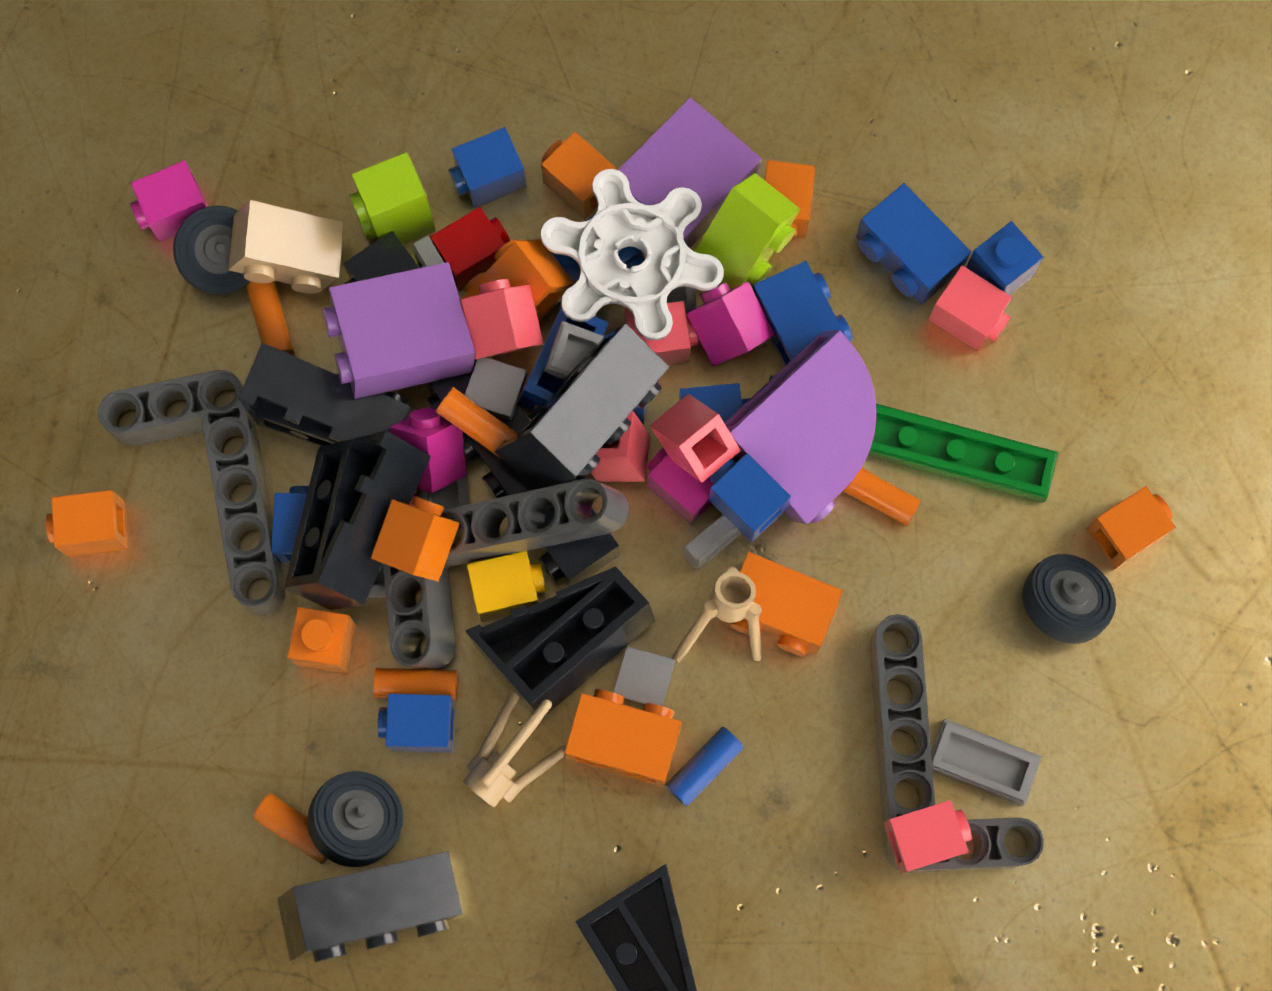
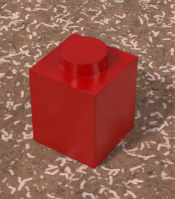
(470, 245)

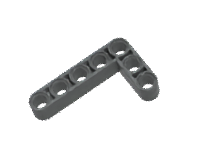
(226, 469)
(480, 541)
(918, 769)

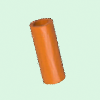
(269, 316)
(474, 420)
(883, 496)
(415, 682)
(287, 824)

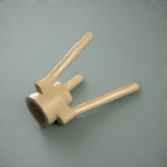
(730, 602)
(492, 776)

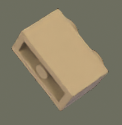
(285, 247)

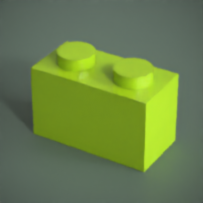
(392, 200)
(749, 230)

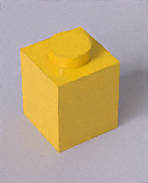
(505, 585)

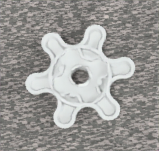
(625, 223)

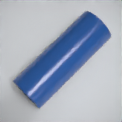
(704, 766)

